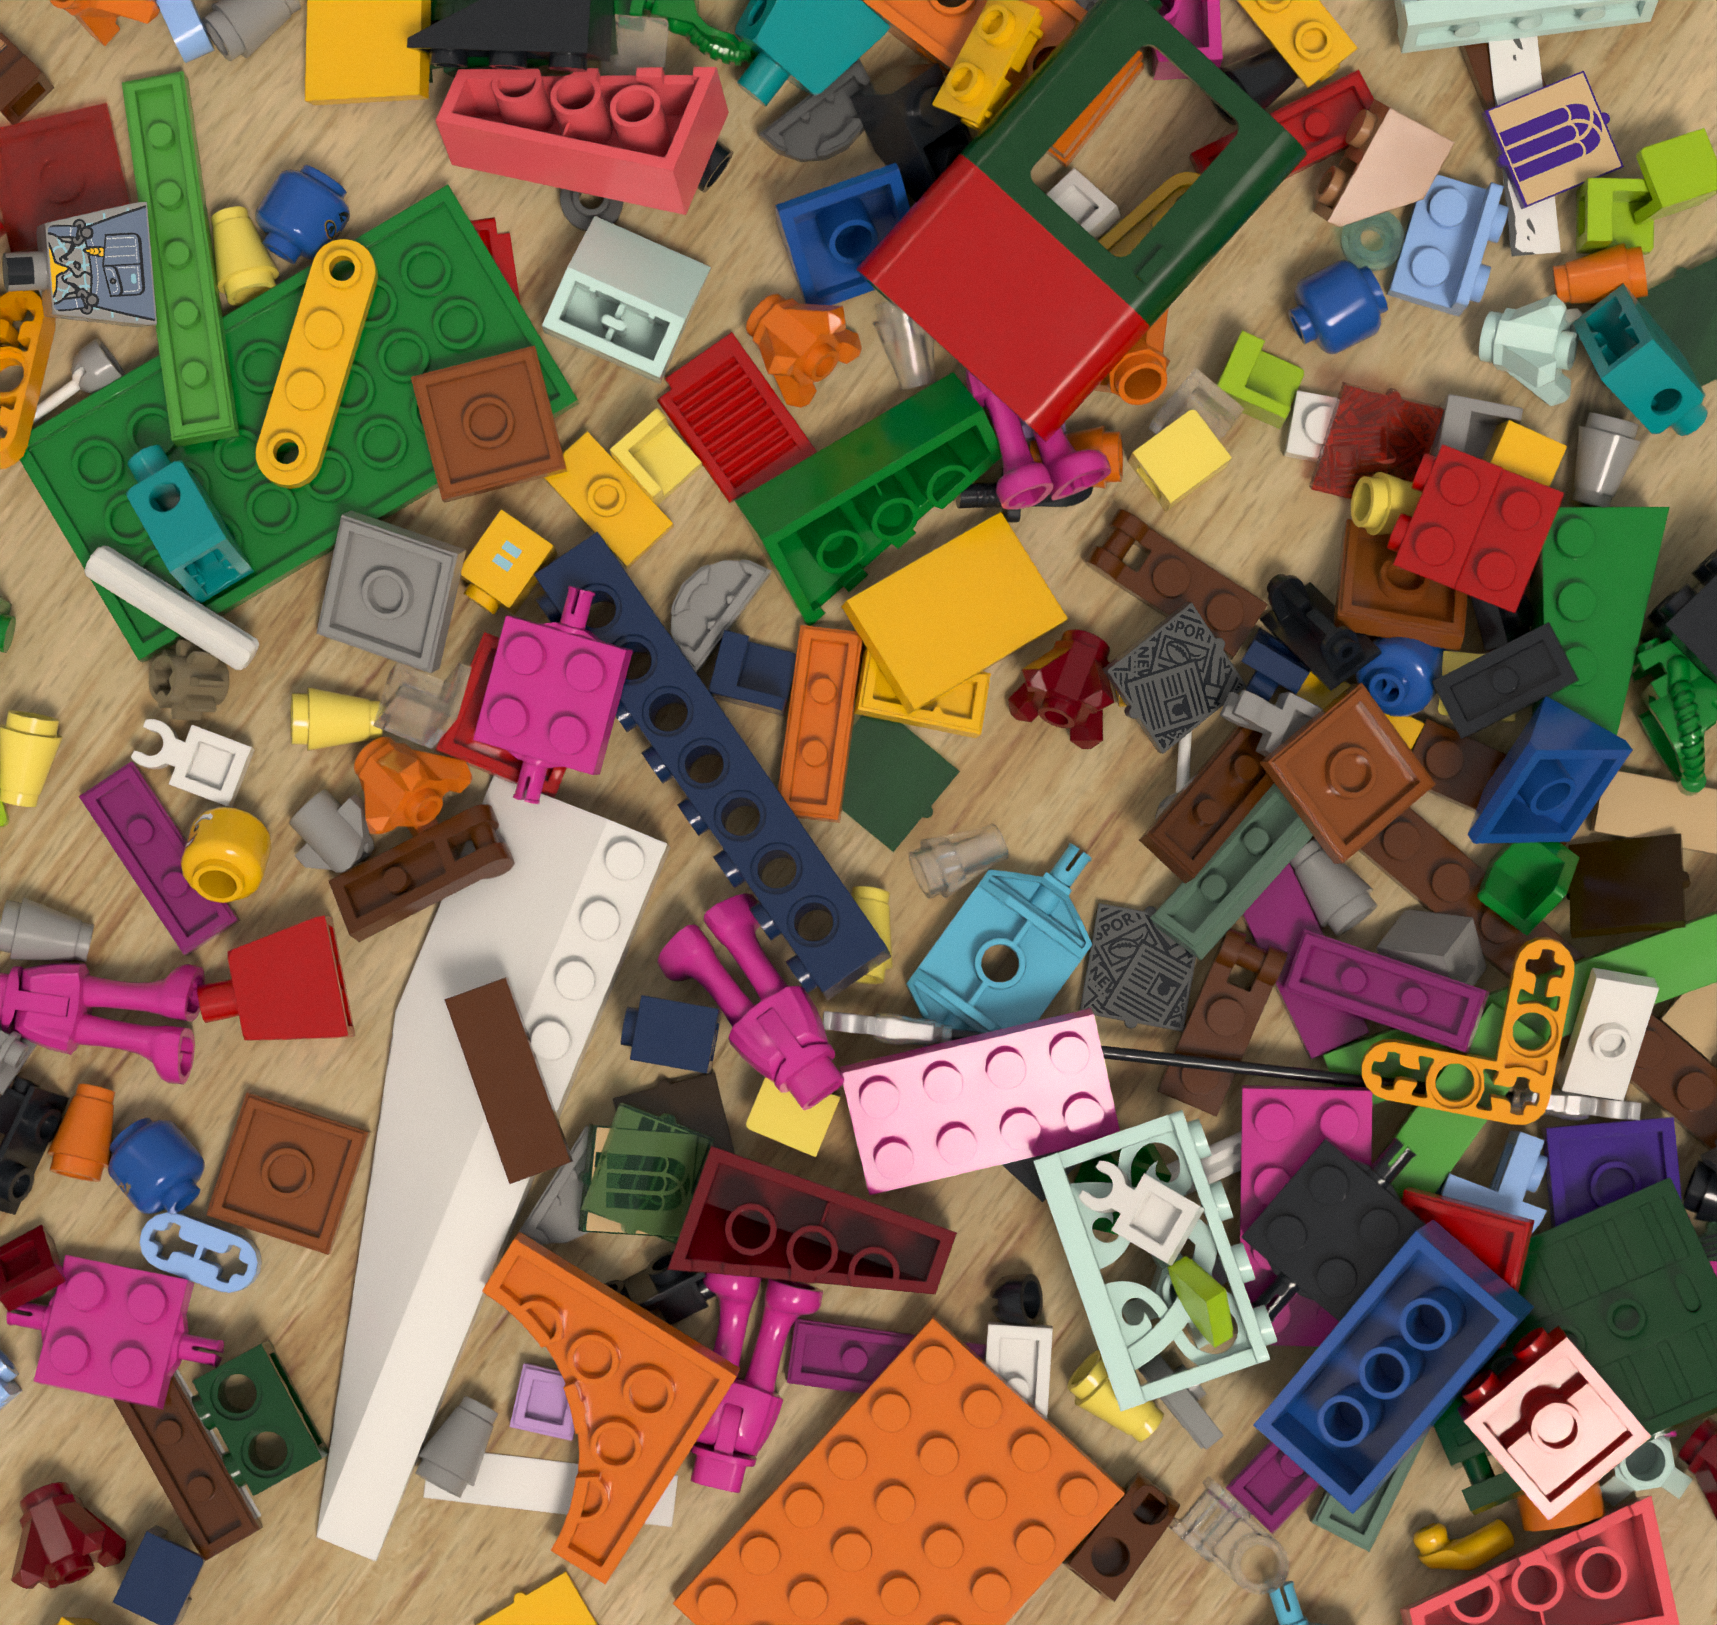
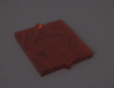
(1372, 435)

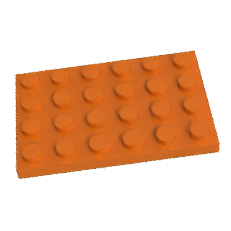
(913, 1509)

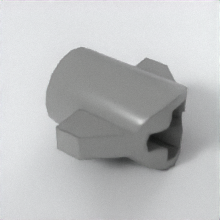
(332, 832)

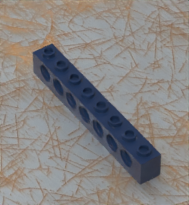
(853, 943)

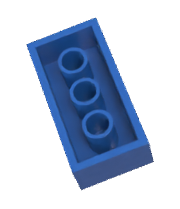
(1393, 1365)

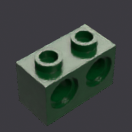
(275, 1410)

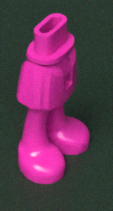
(1023, 480)
(55, 1007)
(783, 1031)
(750, 1405)

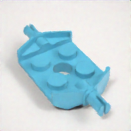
(1014, 911)

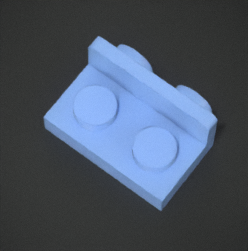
(1446, 245)

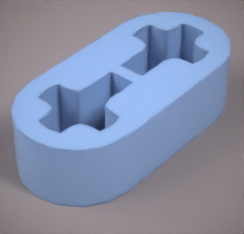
(186, 28)
(194, 1266)

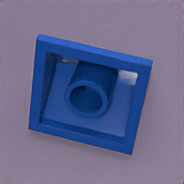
(837, 229)
(1548, 779)

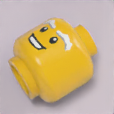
(226, 854)

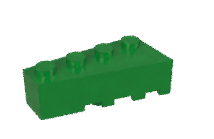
(1595, 596)

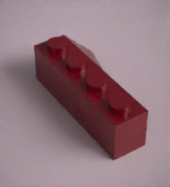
(788, 1228)

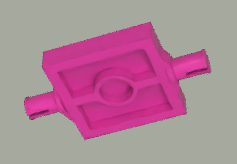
(553, 695)
(115, 1332)

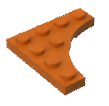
(632, 1393)

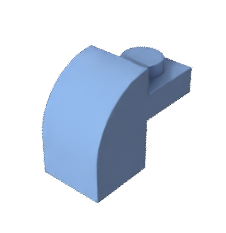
(1518, 1170)

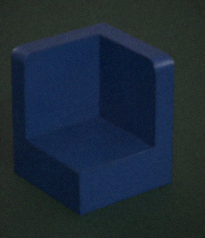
(752, 674)
(160, 1579)

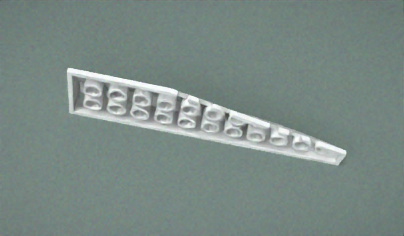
(436, 1181)

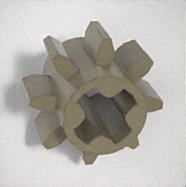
(188, 681)

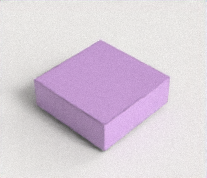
(542, 1403)

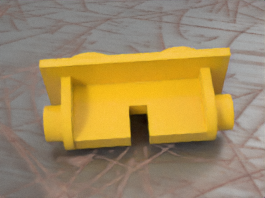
(1302, 35)
(996, 44)

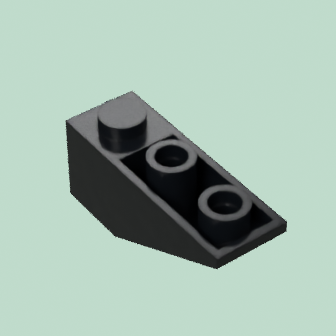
(520, 30)
(908, 127)

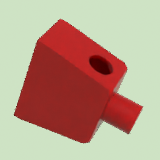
(284, 986)

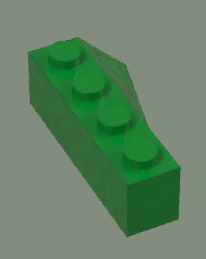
(868, 492)

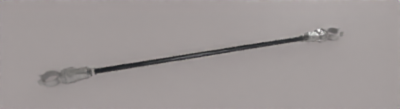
(902, 1029)

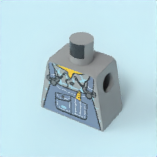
(91, 268)

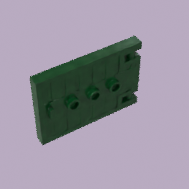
(1622, 1297)

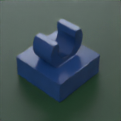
(1273, 666)

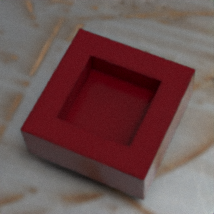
(28, 1268)

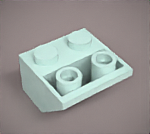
(625, 299)

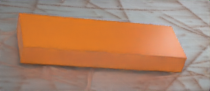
(820, 722)

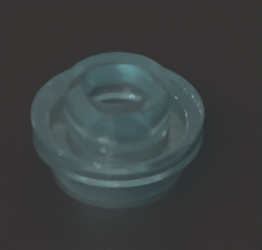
(1392, 236)

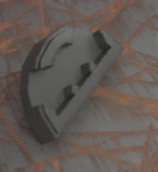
(820, 123)

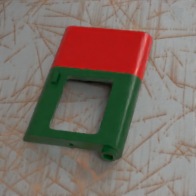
(1016, 278)

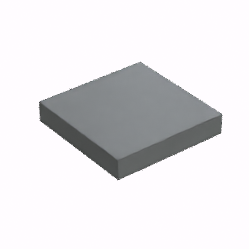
(391, 591)

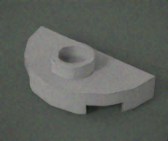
(712, 603)
(558, 1210)
(1184, 1404)

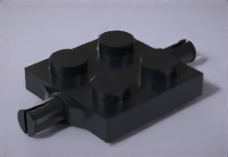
(1333, 1228)

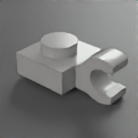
(1273, 721)

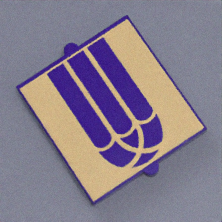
(1552, 139)

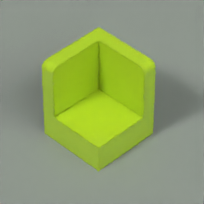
(1678, 175)
(1607, 215)
(1260, 381)

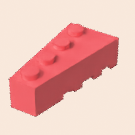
(588, 133)
(1584, 1576)

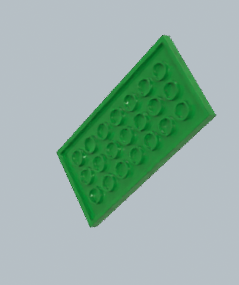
(431, 310)

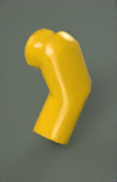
(1462, 1553)

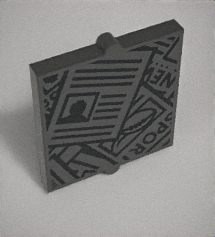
(1174, 677)
(1136, 971)

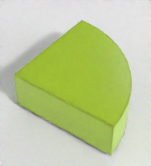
(1203, 1300)

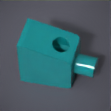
(804, 43)
(1651, 376)
(184, 525)

